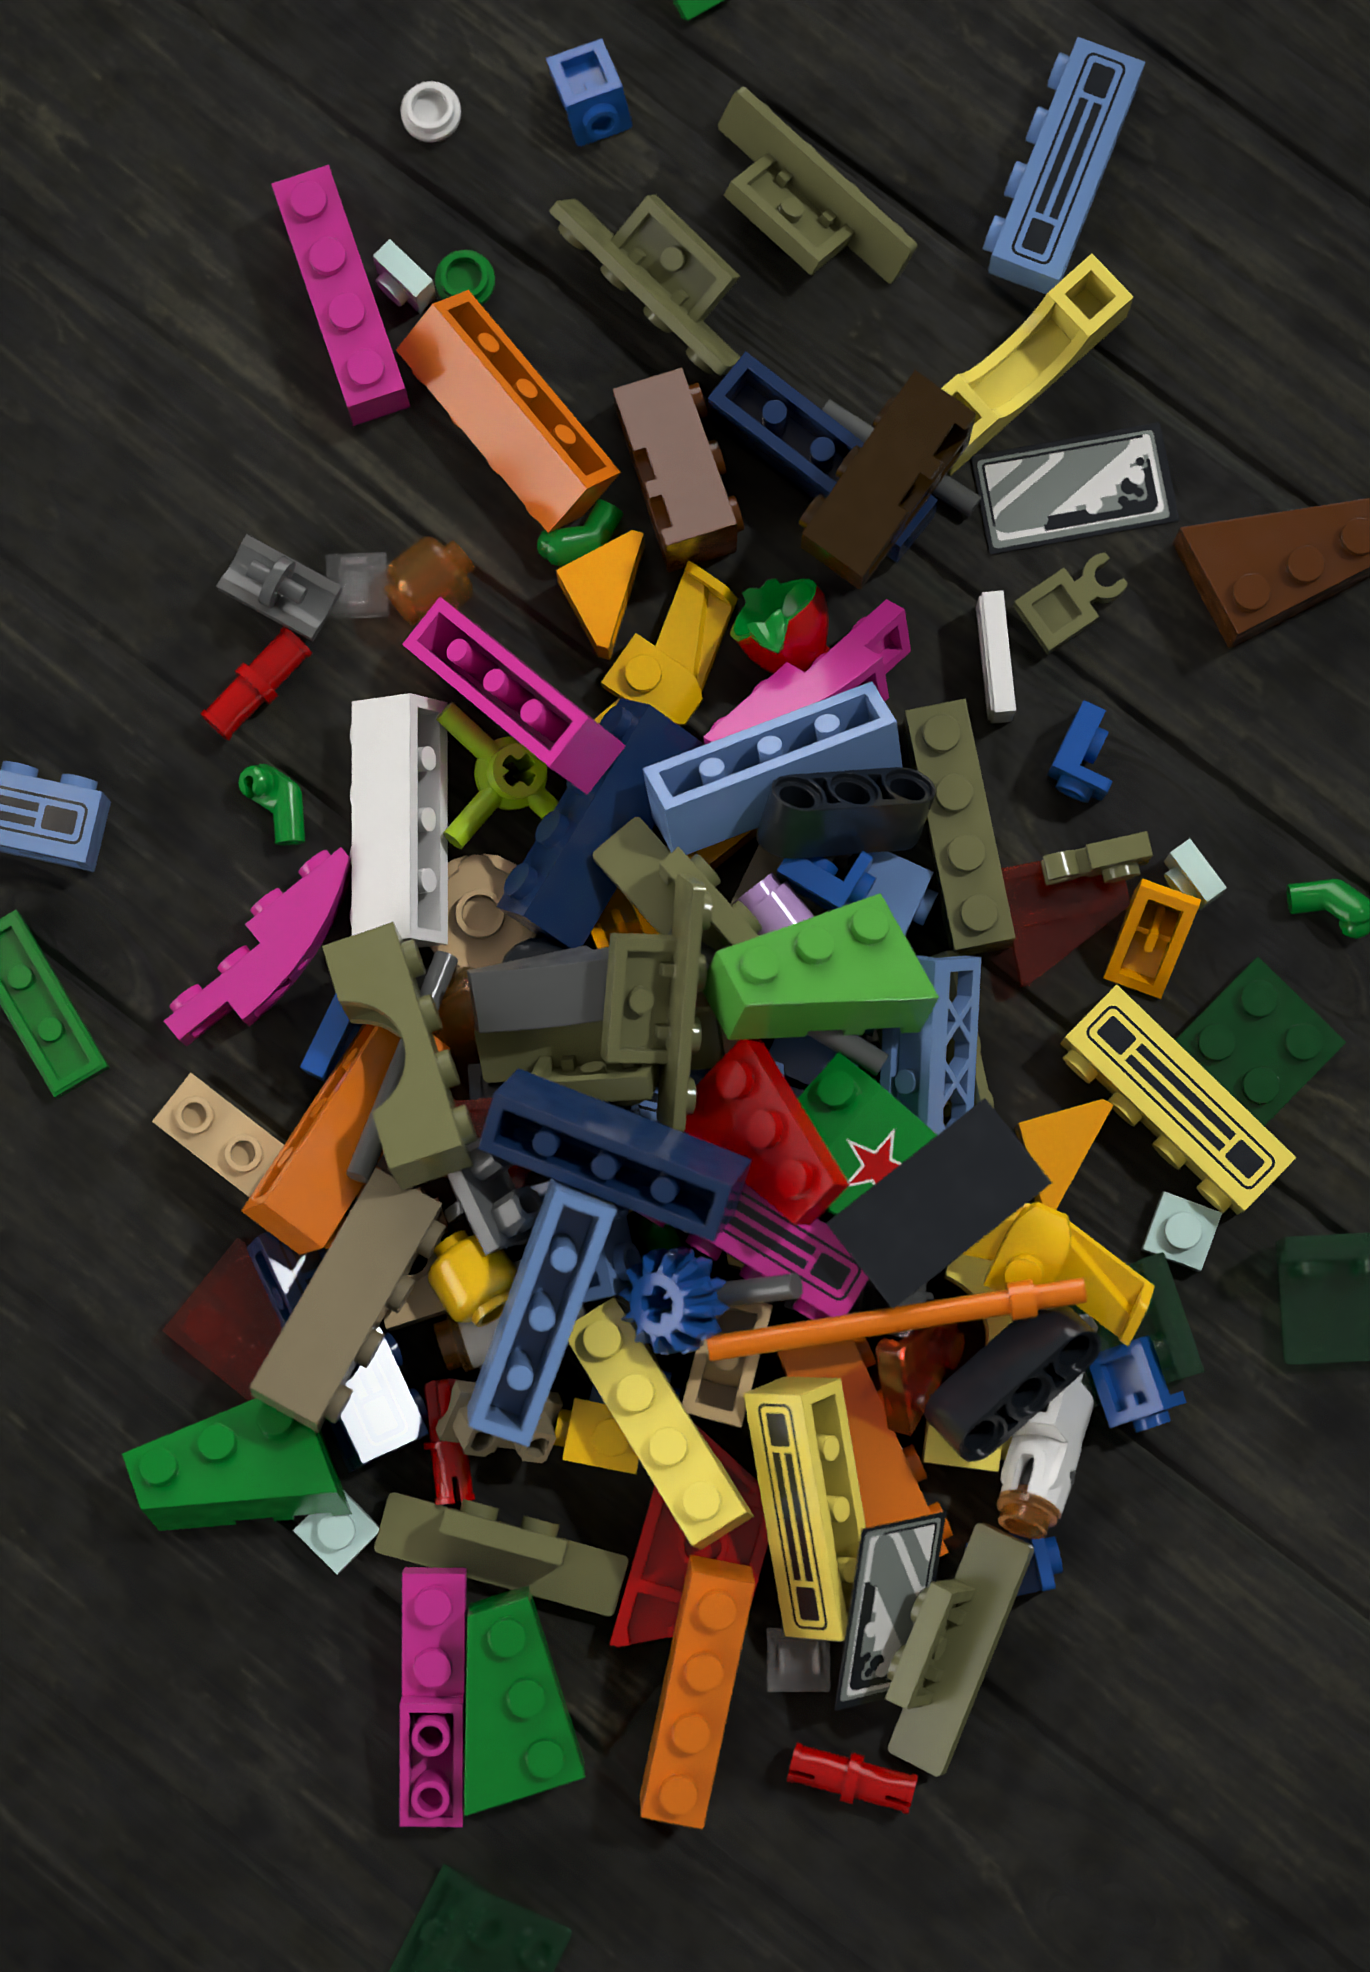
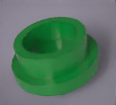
(463, 272)

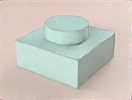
(402, 278)
(1193, 874)
(1181, 1231)
(340, 1537)

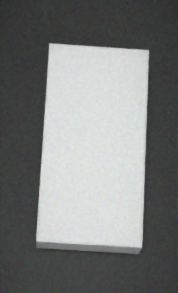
(995, 657)

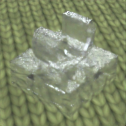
(362, 584)
(796, 1663)

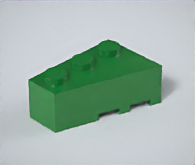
(235, 1469)
(515, 1707)

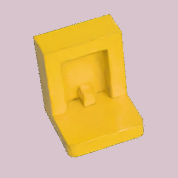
(594, 1437)

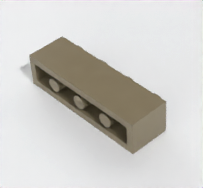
(347, 1300)

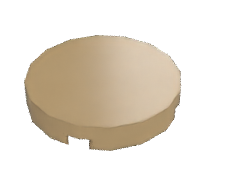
(476, 928)

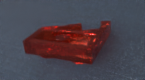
(1056, 917)
(229, 1321)
(914, 1370)

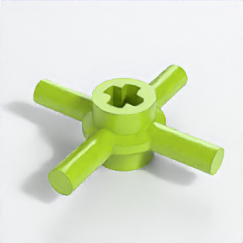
(489, 773)

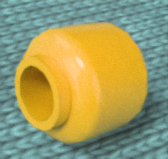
(468, 1281)

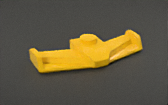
(679, 664)
(1049, 1248)

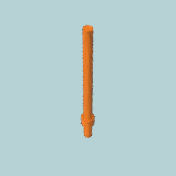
(1019, 1301)

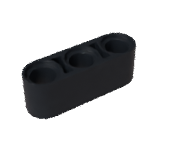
(845, 812)
(1011, 1381)

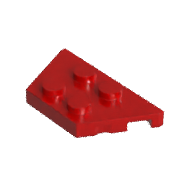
(663, 1556)

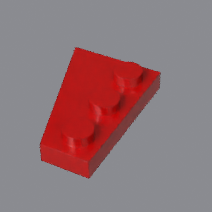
(755, 1113)

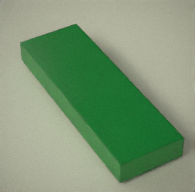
(44, 1012)

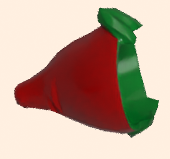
(783, 624)

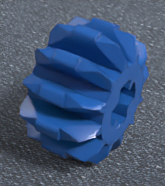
(673, 1300)

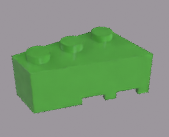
(820, 975)

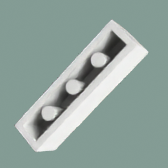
(400, 817)

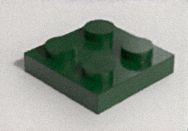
(1260, 1041)

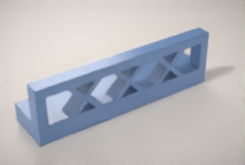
(917, 1061)

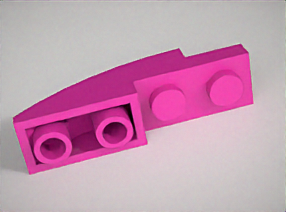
(860, 657)
(289, 934)
(433, 1696)

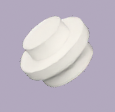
(430, 111)

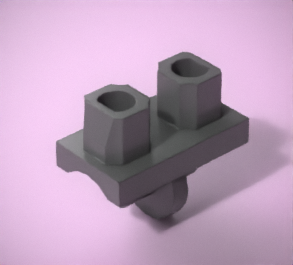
(280, 588)
(491, 1202)

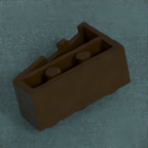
(887, 479)

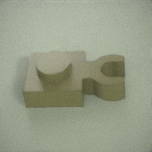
(1063, 607)
(1113, 858)

